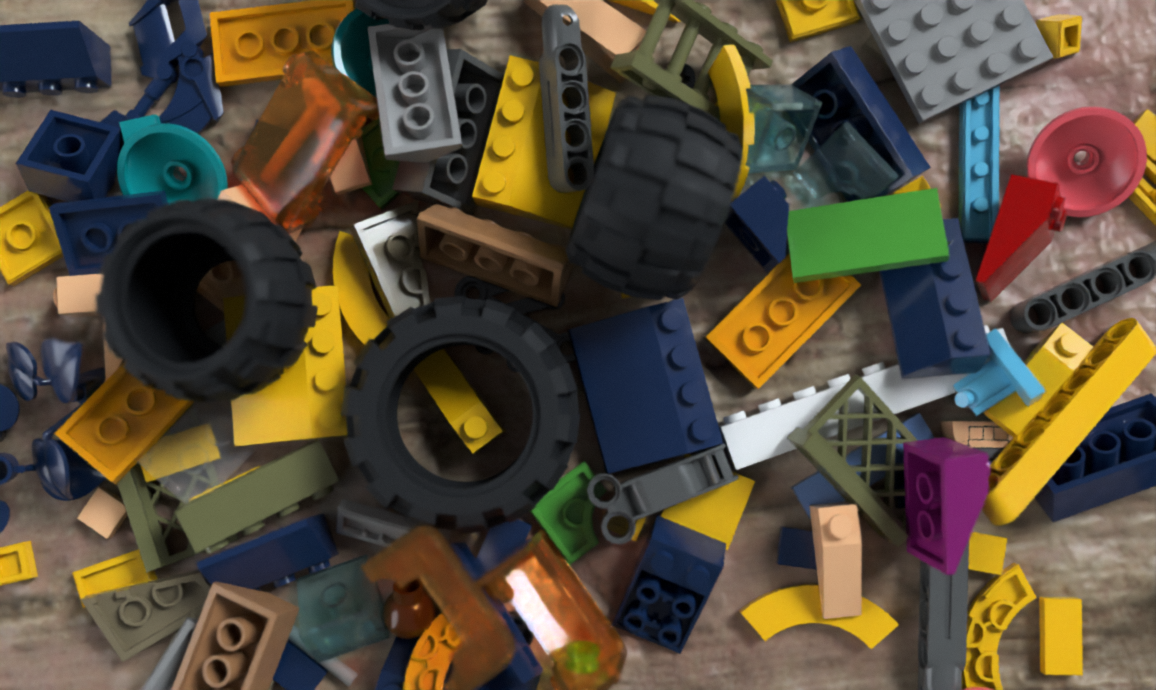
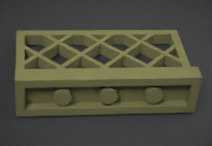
(841, 475)
(146, 521)

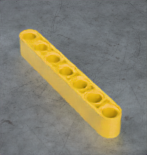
(1066, 420)

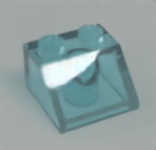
(782, 126)
(340, 610)

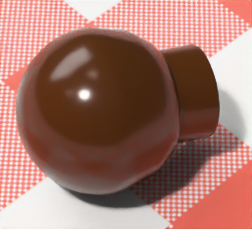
(408, 610)

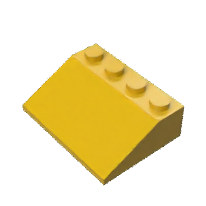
(514, 158)
(309, 393)

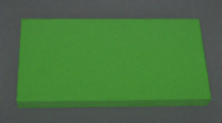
(866, 236)

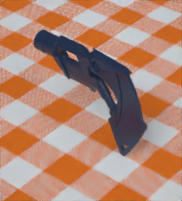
(197, 93)

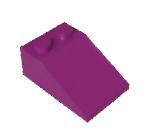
(942, 499)

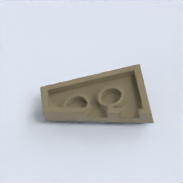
(393, 257)
(147, 611)

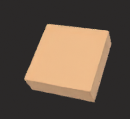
(104, 512)

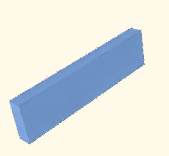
(818, 490)

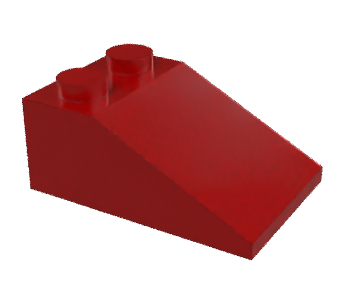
(1022, 230)

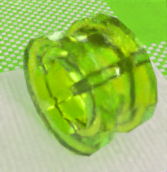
(582, 657)

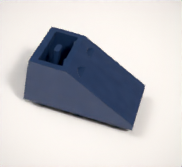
(670, 584)

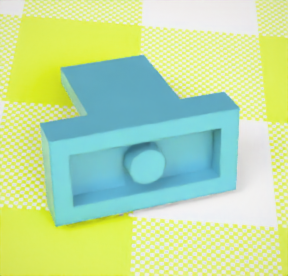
(997, 379)

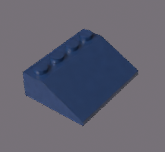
(645, 386)

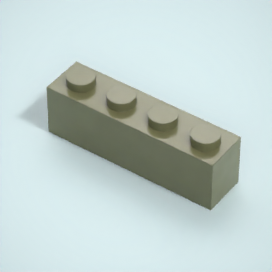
(255, 496)

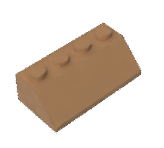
(493, 253)
(236, 640)

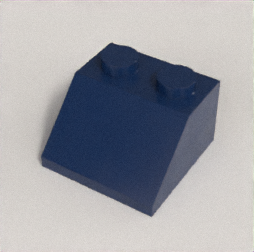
(71, 158)
(761, 222)

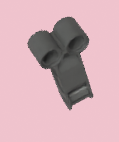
(661, 488)

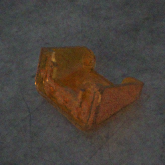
(302, 139)
(486, 638)

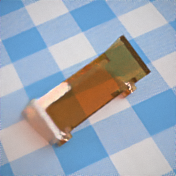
(556, 610)

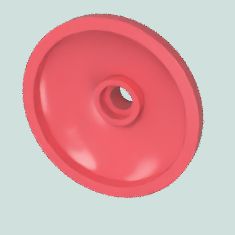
(1111, 165)

